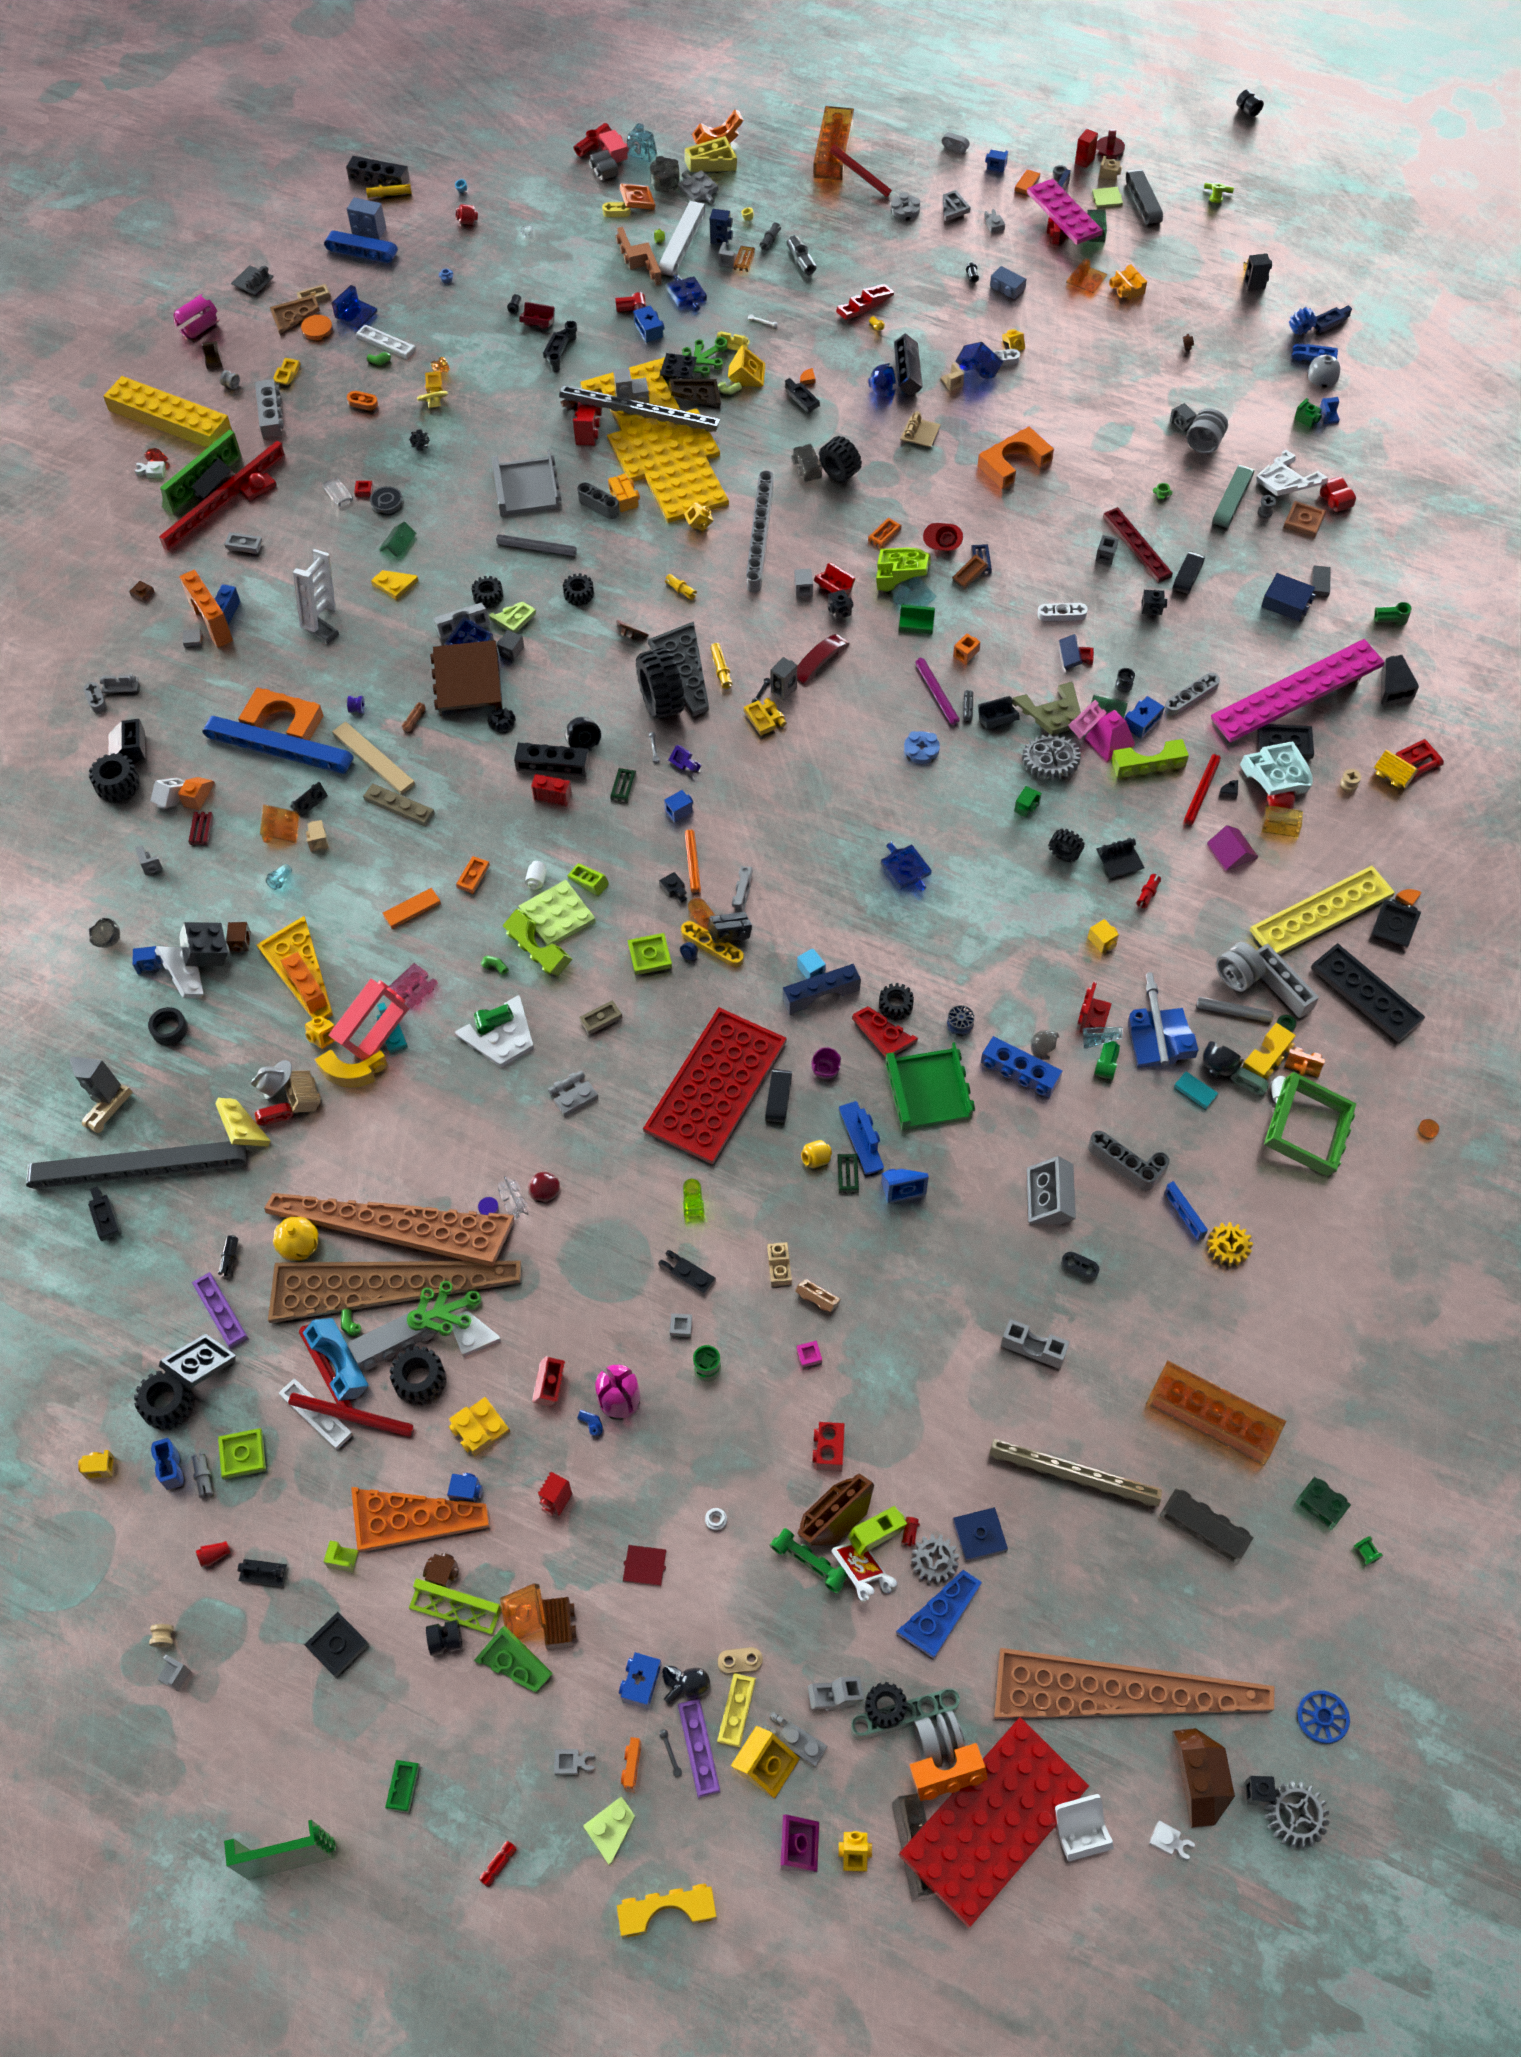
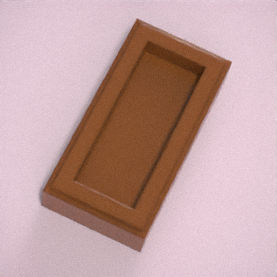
(970, 571)

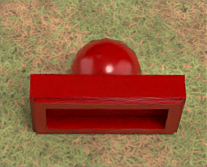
(257, 485)

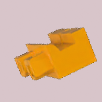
(1129, 283)

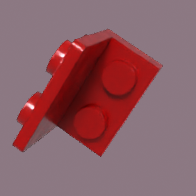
(1093, 1011)

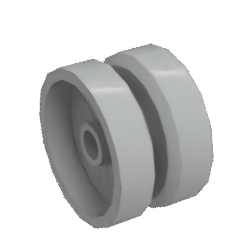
(1240, 966)

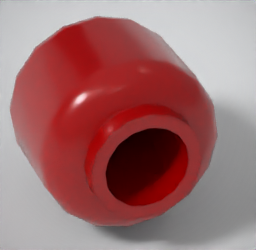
(466, 214)

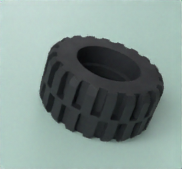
(660, 683)

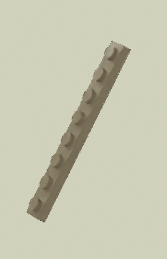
(1083, 1475)

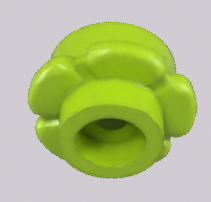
(659, 236)

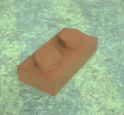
(816, 1294)

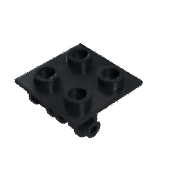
(678, 366)
(1120, 857)

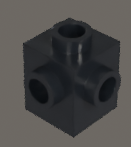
(1153, 602)
(840, 604)

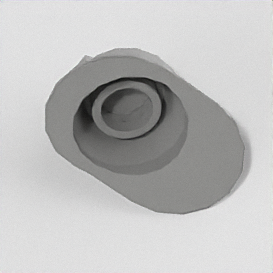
(272, 1079)

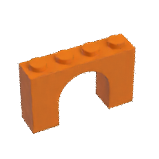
(1024, 442)
(204, 603)
(266, 702)

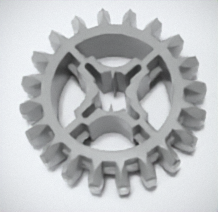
(1305, 1819)

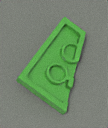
(512, 1658)

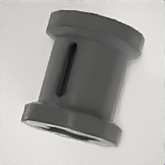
(1267, 504)

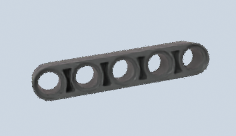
(1144, 196)

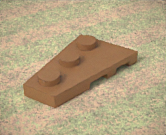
(293, 312)

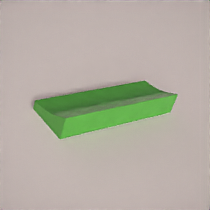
(179, 488)

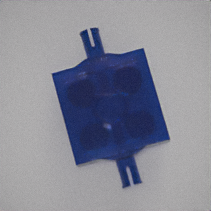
(686, 292)
(906, 867)

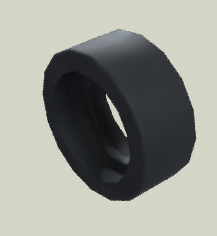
(169, 1038)

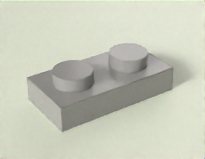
(243, 543)

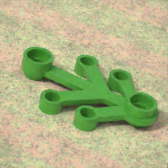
(720, 345)
(442, 1311)

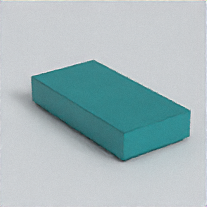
(1196, 1090)

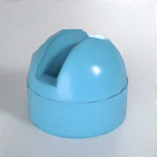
(461, 182)

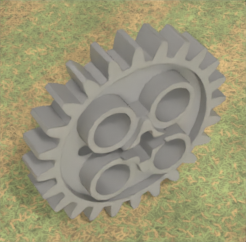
(1039, 759)

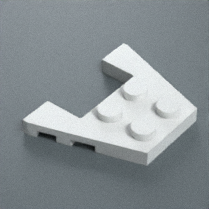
(1283, 480)
(505, 1041)

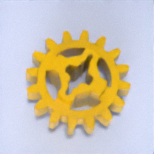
(1237, 1241)

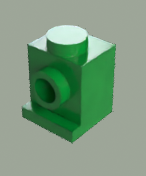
(1308, 413)
(1027, 801)

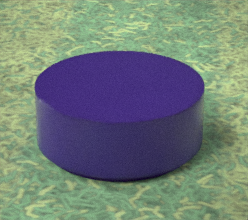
(488, 1205)

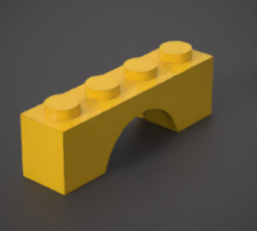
(636, 1915)

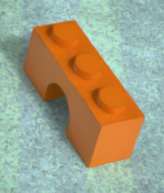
(304, 982)
(934, 1782)

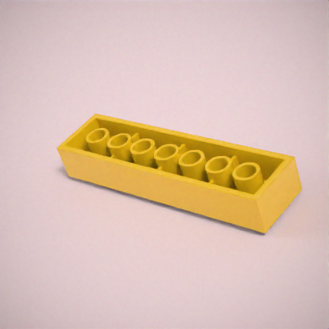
(166, 412)

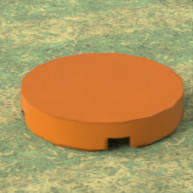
(316, 327)

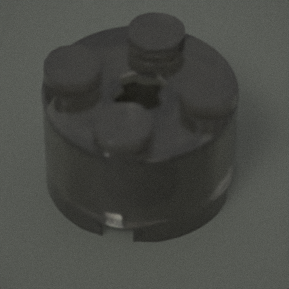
(664, 174)

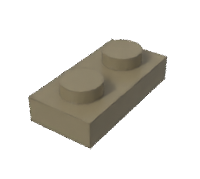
(600, 1017)

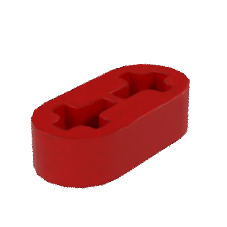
(273, 1114)

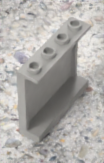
(526, 485)

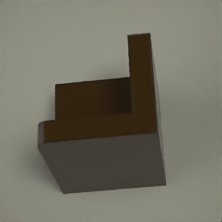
(212, 354)

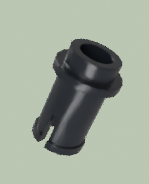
(971, 269)
(513, 306)

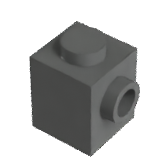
(510, 645)

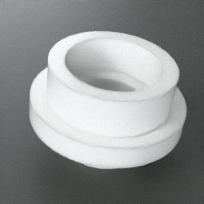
(716, 1512)

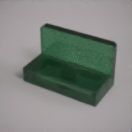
(398, 539)
(1110, 704)

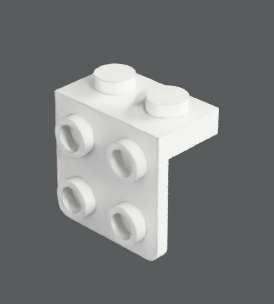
(1082, 1827)

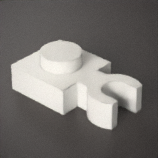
(153, 469)
(1167, 1840)

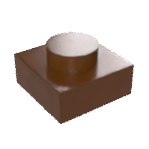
(141, 591)

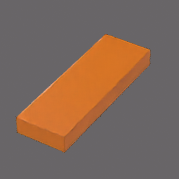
(411, 908)

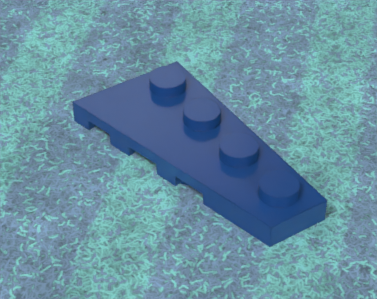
(936, 1620)

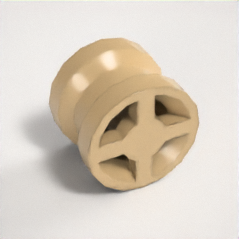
(1350, 780)
(161, 1635)

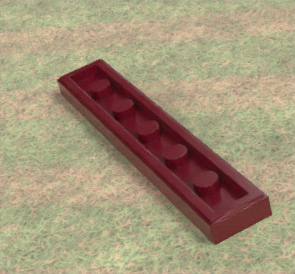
(1138, 545)

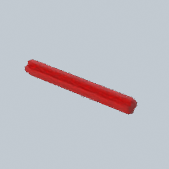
(860, 170)
(1202, 789)
(324, 1367)

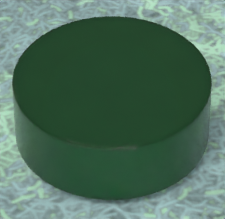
(1287, 1022)

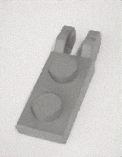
(798, 1740)

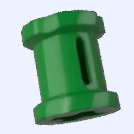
(1368, 1550)

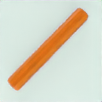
(692, 861)

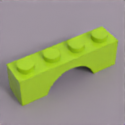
(1128, 762)
(522, 928)

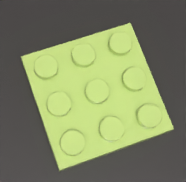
(558, 913)

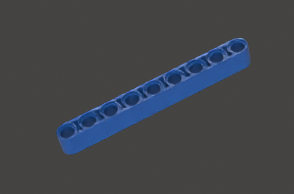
(278, 744)

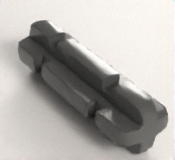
(968, 705)

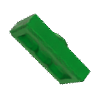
(402, 1786)

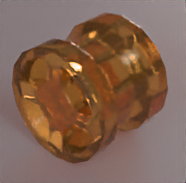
(440, 365)

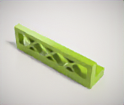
(457, 1598)

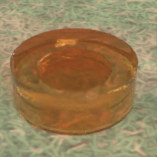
(1428, 1129)

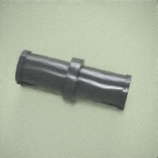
(770, 236)

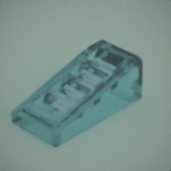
(1101, 1035)

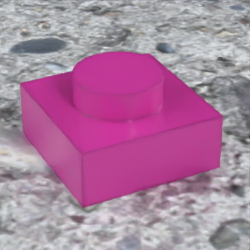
(809, 1354)

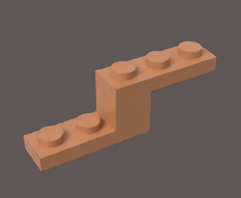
(638, 256)

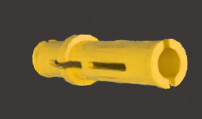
(388, 190)
(722, 670)

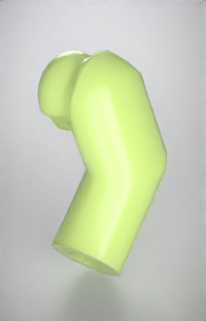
(729, 389)

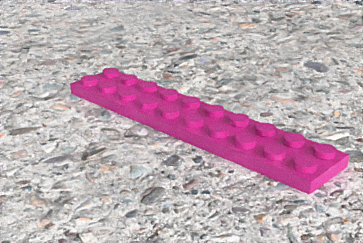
(1297, 690)

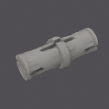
(202, 1475)

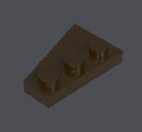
(696, 390)

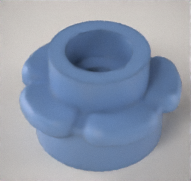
(446, 275)

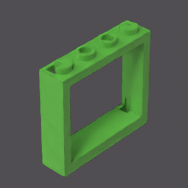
(1344, 1106)

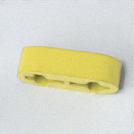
(615, 209)

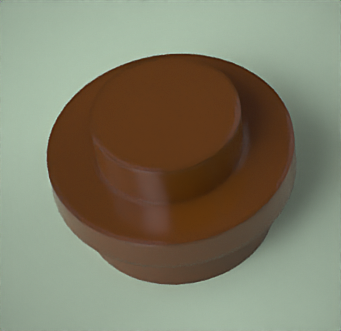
(1188, 341)

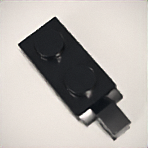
(801, 395)
(103, 1215)

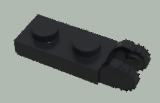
(688, 1273)

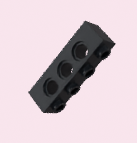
(377, 172)
(552, 759)

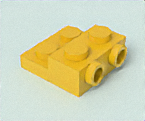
(478, 1426)

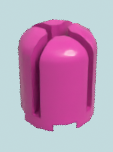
(196, 306)
(618, 1392)

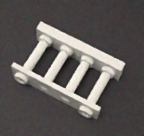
(305, 590)

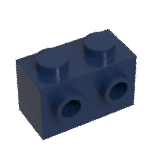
(720, 227)

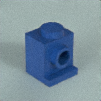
(996, 160)
(146, 959)

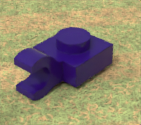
(682, 759)

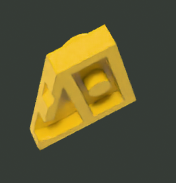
(394, 583)

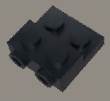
(1396, 922)

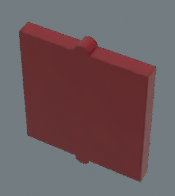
(644, 1565)

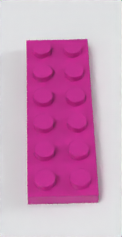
(1064, 211)

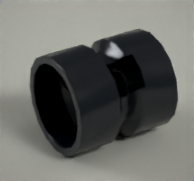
(1249, 103)
(436, 1641)

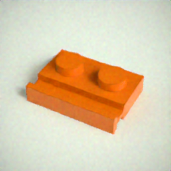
(632, 1755)

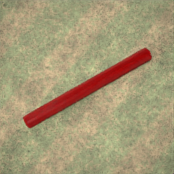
(350, 1414)

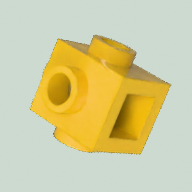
(698, 517)
(318, 1031)
(855, 1851)

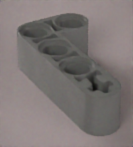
(1100, 1141)

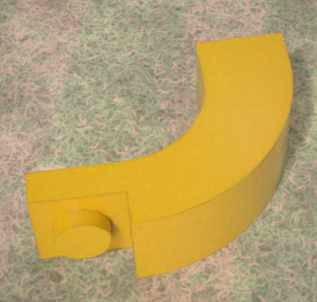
(350, 1074)

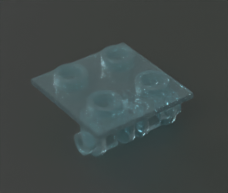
(913, 592)

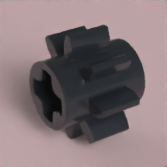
(419, 439)

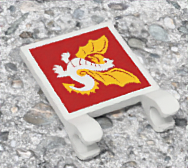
(863, 1570)

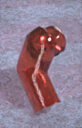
(155, 453)

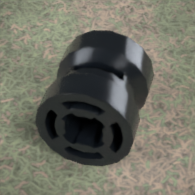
(1125, 680)

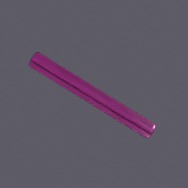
(937, 691)

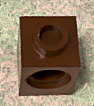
(238, 936)

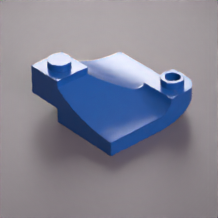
(1178, 1037)

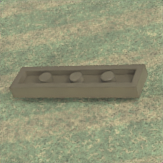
(398, 804)

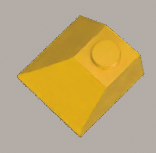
(747, 369)

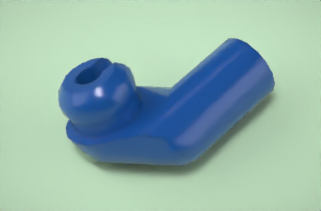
(593, 1421)

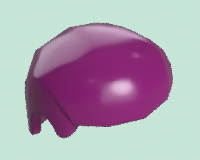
(826, 1063)

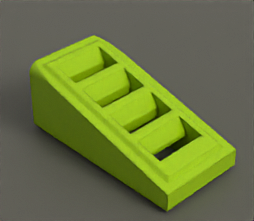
(596, 887)

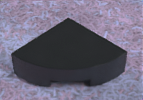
(1229, 790)

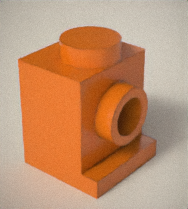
(966, 648)

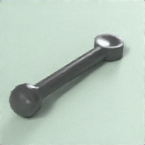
(677, 1772)

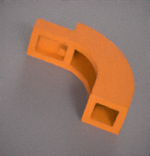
(728, 129)

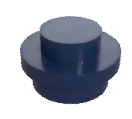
(689, 951)

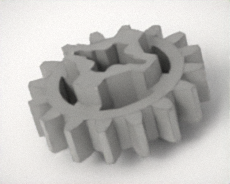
(926, 1556)

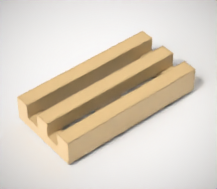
(321, 293)

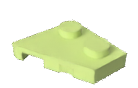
(513, 617)
(610, 1828)

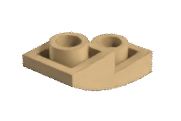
(779, 1264)

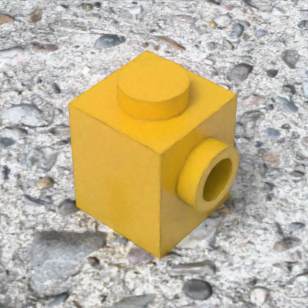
(1103, 936)

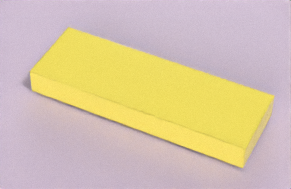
(736, 1710)

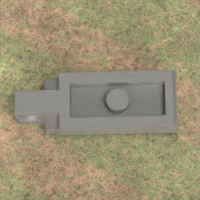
(742, 889)

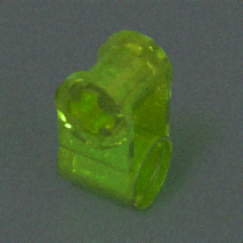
(693, 1202)

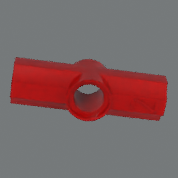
(591, 141)

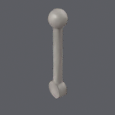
(655, 759)

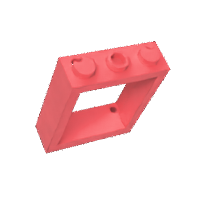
(360, 1010)

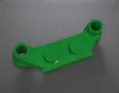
(821, 1566)

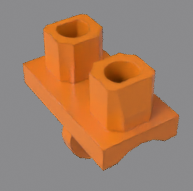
(1304, 1062)

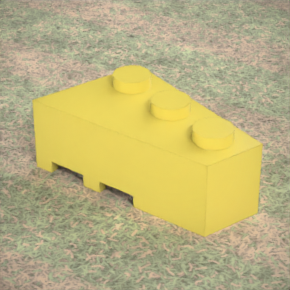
(711, 156)

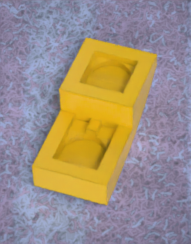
(287, 371)

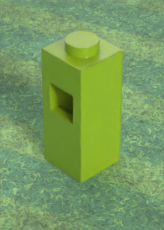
(877, 1530)

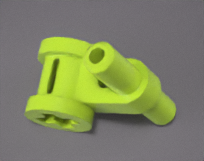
(1218, 189)

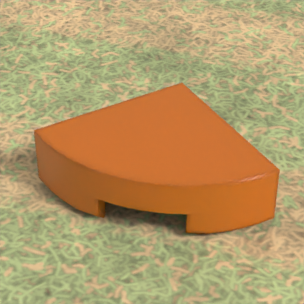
(808, 377)
(1408, 896)

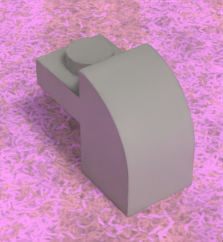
(836, 1695)

